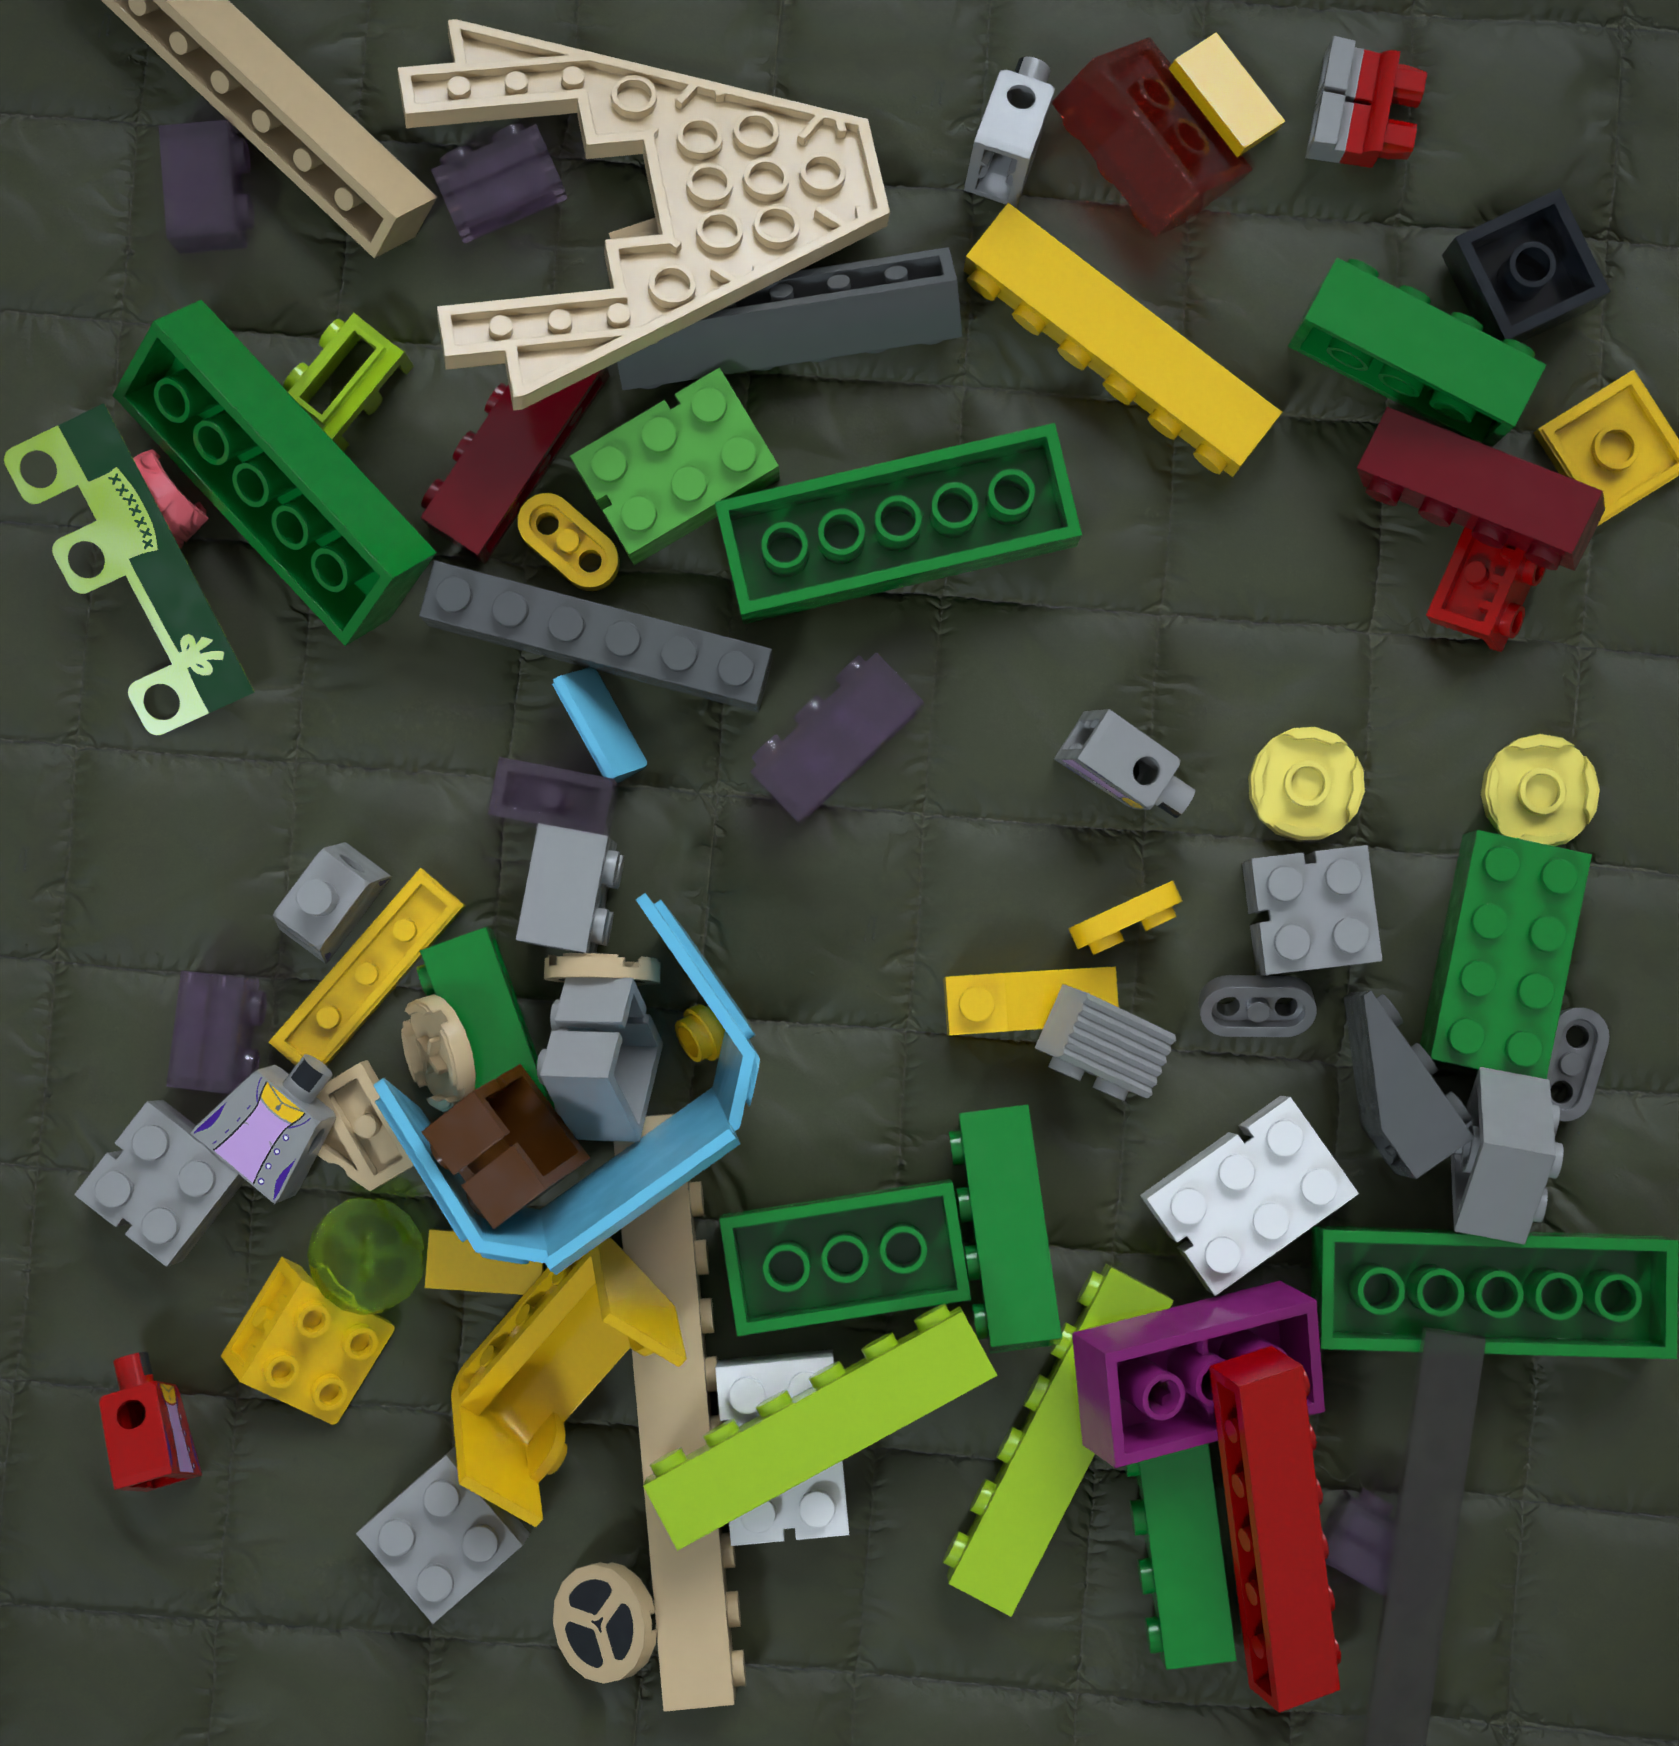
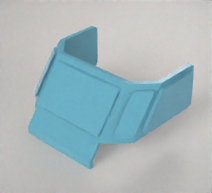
(632, 1178)

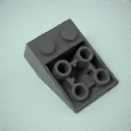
(1395, 1091)

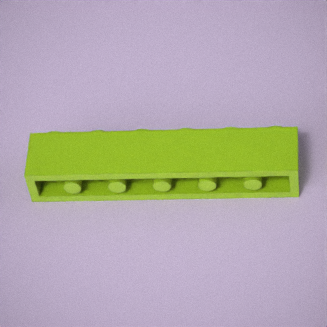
(817, 1427)
(1040, 1460)

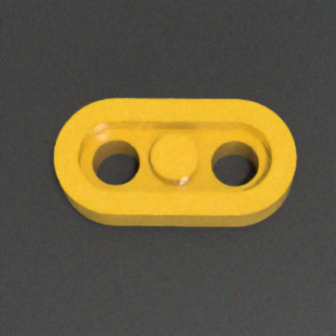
(569, 543)
(1149, 908)

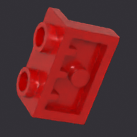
(1484, 591)

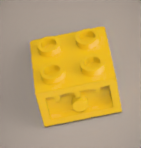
(304, 1345)

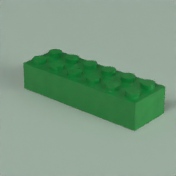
(272, 471)
(899, 523)
(1525, 1299)

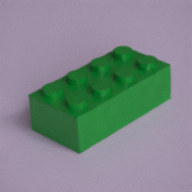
(1417, 353)
(1504, 954)
(844, 1257)

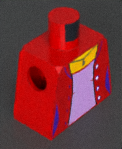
(152, 1450)

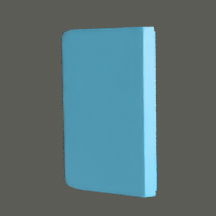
(600, 724)

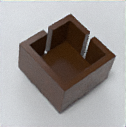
(505, 1145)

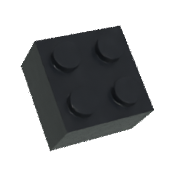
(1526, 270)

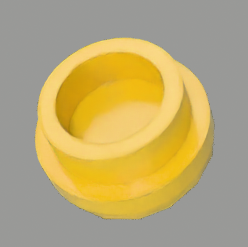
(700, 1033)

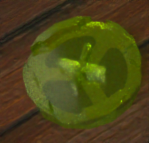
(366, 1255)

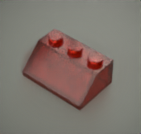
(1148, 136)

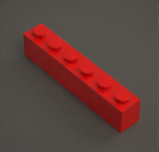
(1276, 1527)

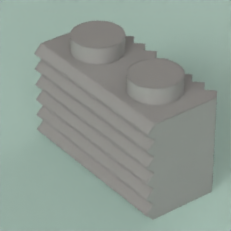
(1104, 1042)

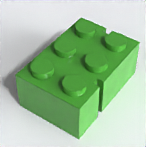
(675, 465)

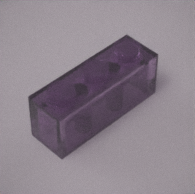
(835, 737)

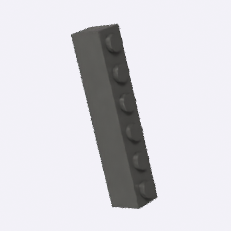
(812, 319)
(596, 636)

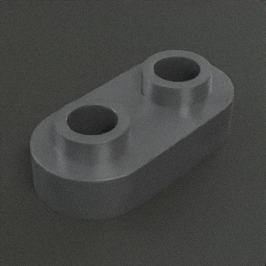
(1255, 1007)
(1578, 1066)

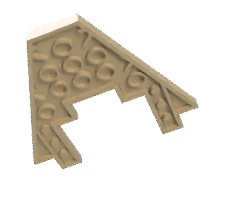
(734, 180)

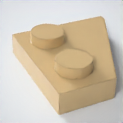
(360, 1135)

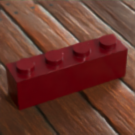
(503, 465)
(1480, 490)

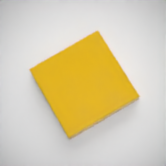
(1614, 444)

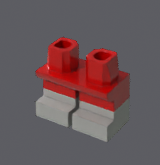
(1355, 104)

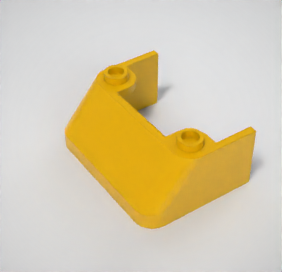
(544, 1365)

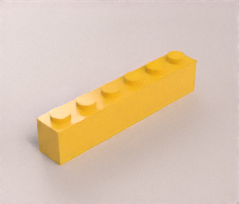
(1119, 341)

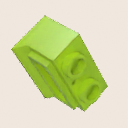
(362, 389)

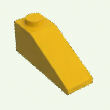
(1017, 998)

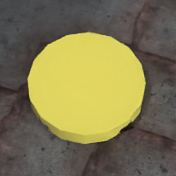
(1306, 784)
(1540, 790)

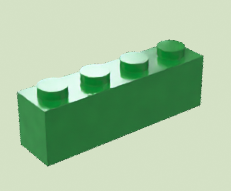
(478, 987)
(1008, 1229)
(1182, 1560)

